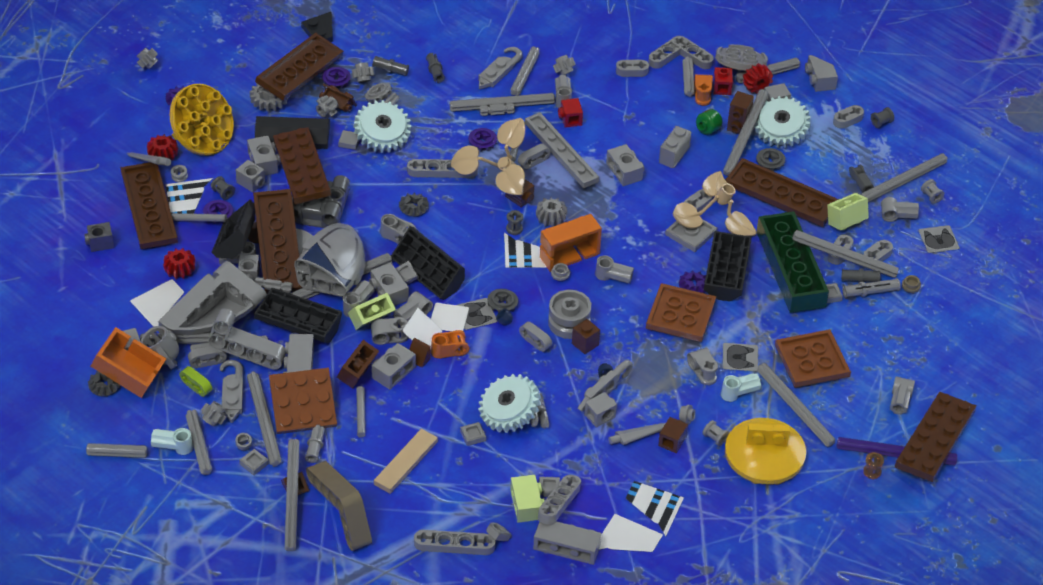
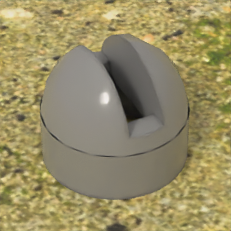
(243, 438)

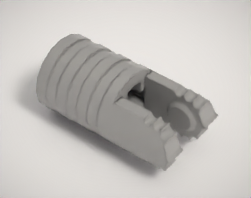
(541, 415)

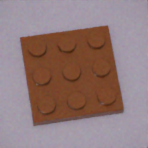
(681, 312)
(812, 358)
(302, 400)

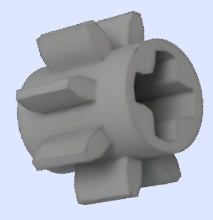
(147, 58)
(564, 65)
(362, 72)
(326, 106)
(213, 413)

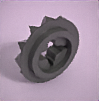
(775, 155)
(409, 208)
(502, 295)
(99, 388)

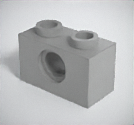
(262, 153)
(625, 165)
(387, 280)
(393, 366)

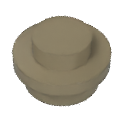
(911, 284)

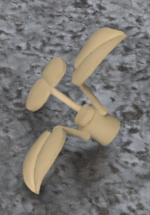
(512, 176)
(722, 192)

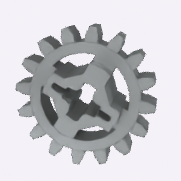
(265, 99)

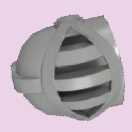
(165, 347)

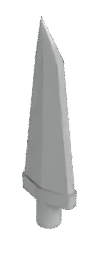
(154, 159)
(630, 435)

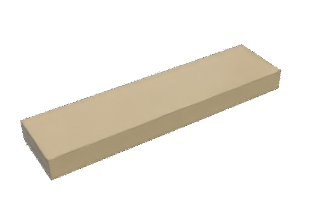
(405, 461)

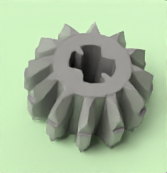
(551, 212)

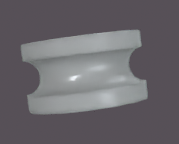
(179, 169)

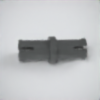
(390, 65)
(435, 67)
(860, 275)

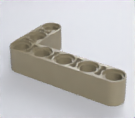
(345, 500)

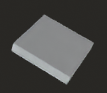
(691, 237)

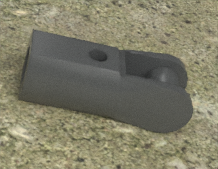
(861, 178)

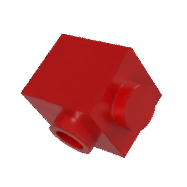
(722, 81)
(571, 112)

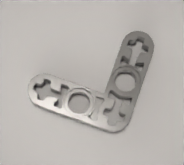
(680, 46)

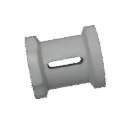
(932, 191)
(715, 433)

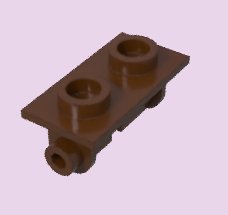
(344, 100)

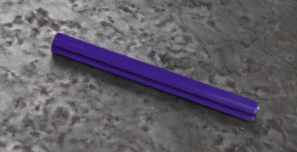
(881, 448)

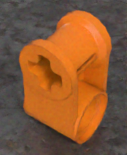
(703, 89)
(448, 343)

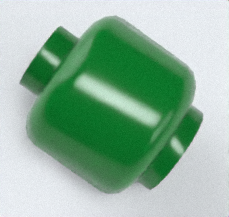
(709, 122)

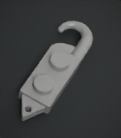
(499, 69)
(606, 382)
(232, 390)

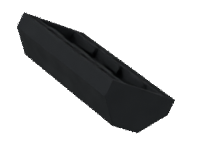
(272, 126)
(235, 232)
(727, 265)
(433, 266)
(299, 315)

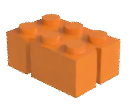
(559, 240)
(131, 367)

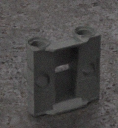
(324, 210)

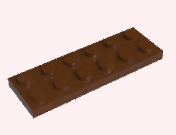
(299, 66)
(301, 165)
(781, 191)
(148, 205)
(277, 236)
(935, 436)

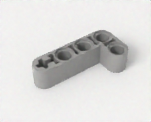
(244, 344)

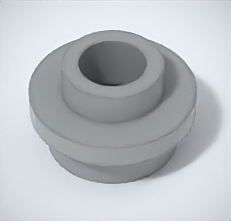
(560, 272)
(687, 414)

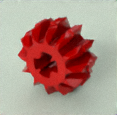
(757, 78)
(162, 147)
(179, 263)

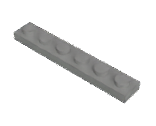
(562, 150)

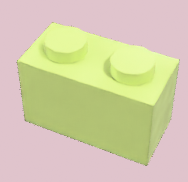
(848, 211)
(371, 310)
(526, 497)

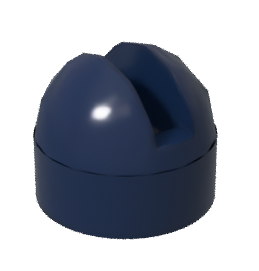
(504, 317)
(604, 367)

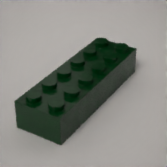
(792, 263)

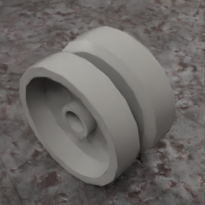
(566, 311)

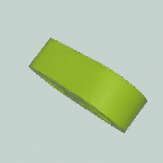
(195, 381)

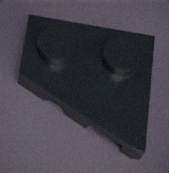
(320, 24)

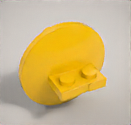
(201, 119)
(765, 451)

